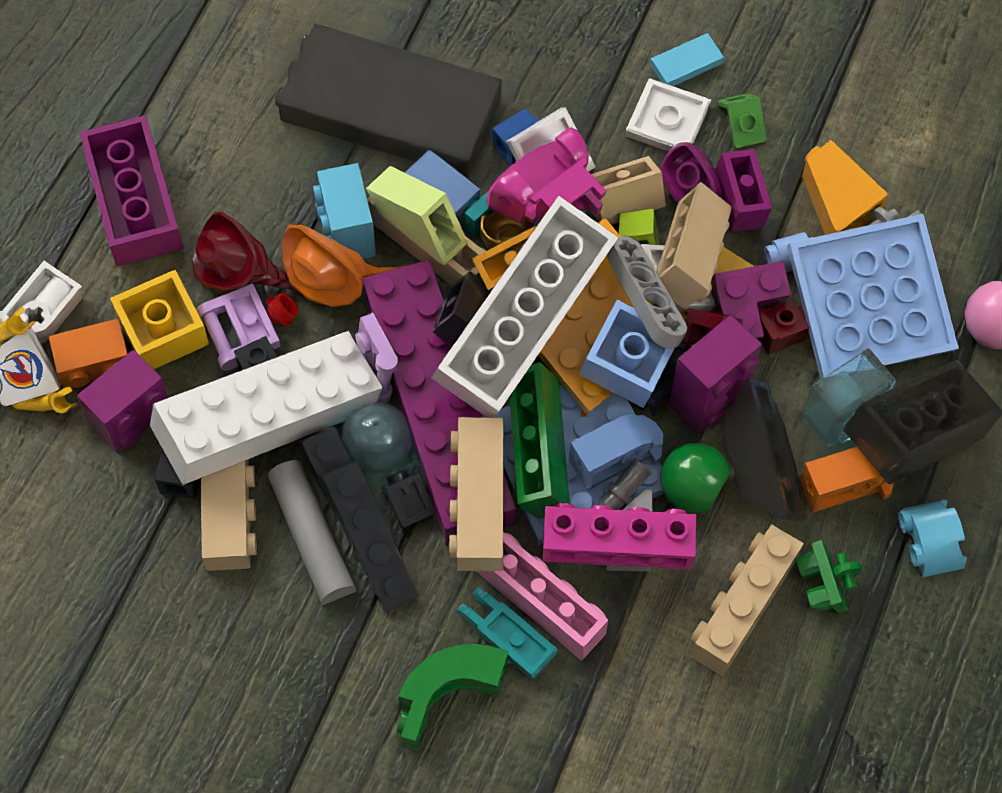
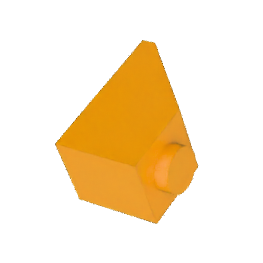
(495, 261)

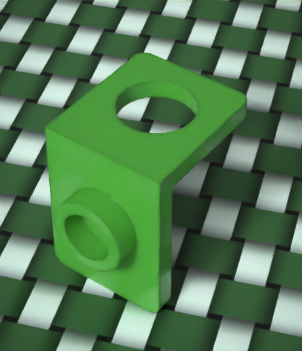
(745, 119)

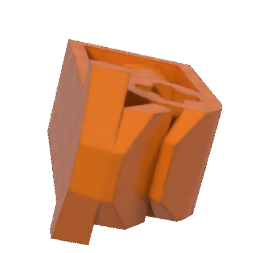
(841, 479)

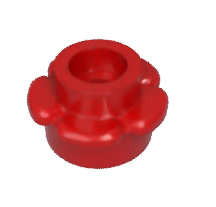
(281, 309)

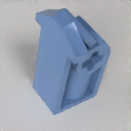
(613, 447)

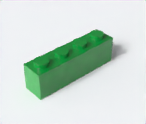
(539, 441)

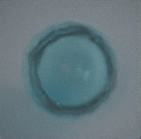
(377, 437)

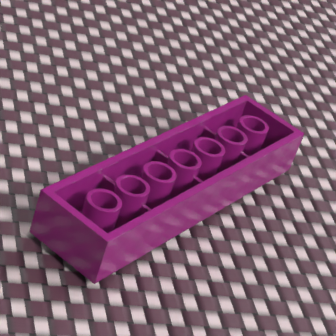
(406, 308)

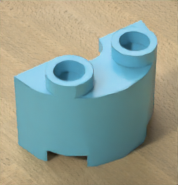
(934, 537)

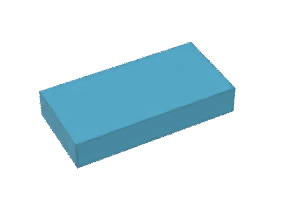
(687, 60)

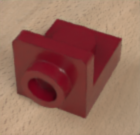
(701, 322)

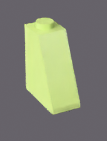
(419, 213)

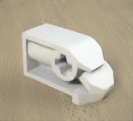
(47, 297)

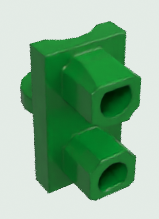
(820, 563)

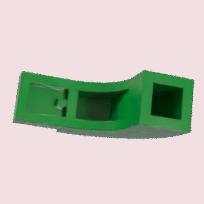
(448, 670)

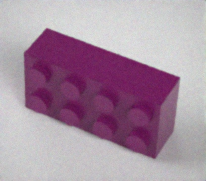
(131, 191)

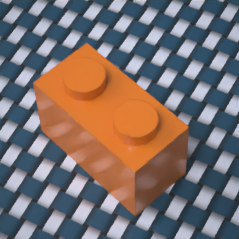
(87, 352)

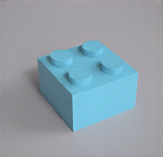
(345, 209)

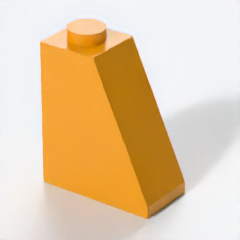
(840, 189)

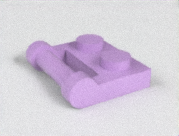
(246, 317)
(377, 353)

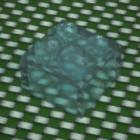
(841, 392)

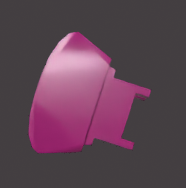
(544, 174)

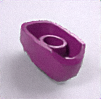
(687, 167)

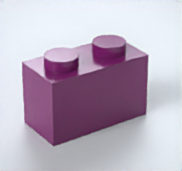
(744, 190)

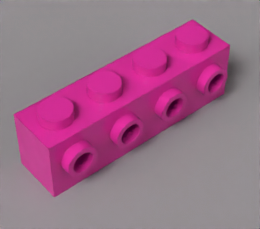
(619, 536)

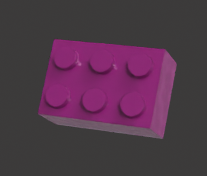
(712, 374)

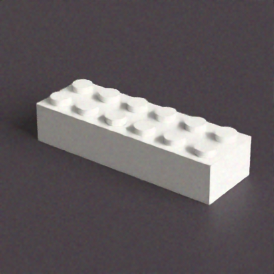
(524, 308)
(263, 407)

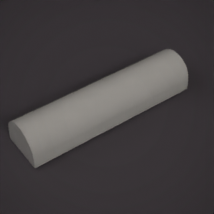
(311, 531)

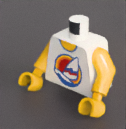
(25, 370)

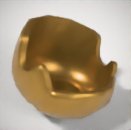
(499, 228)

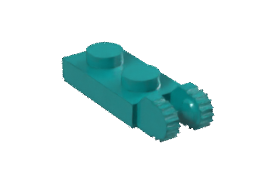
(509, 632)

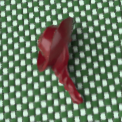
(233, 258)

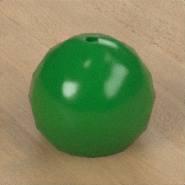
(693, 477)

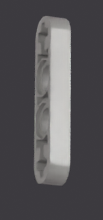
(663, 323)

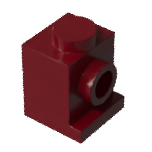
(779, 333)

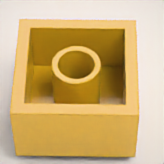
(160, 320)

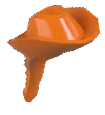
(323, 267)

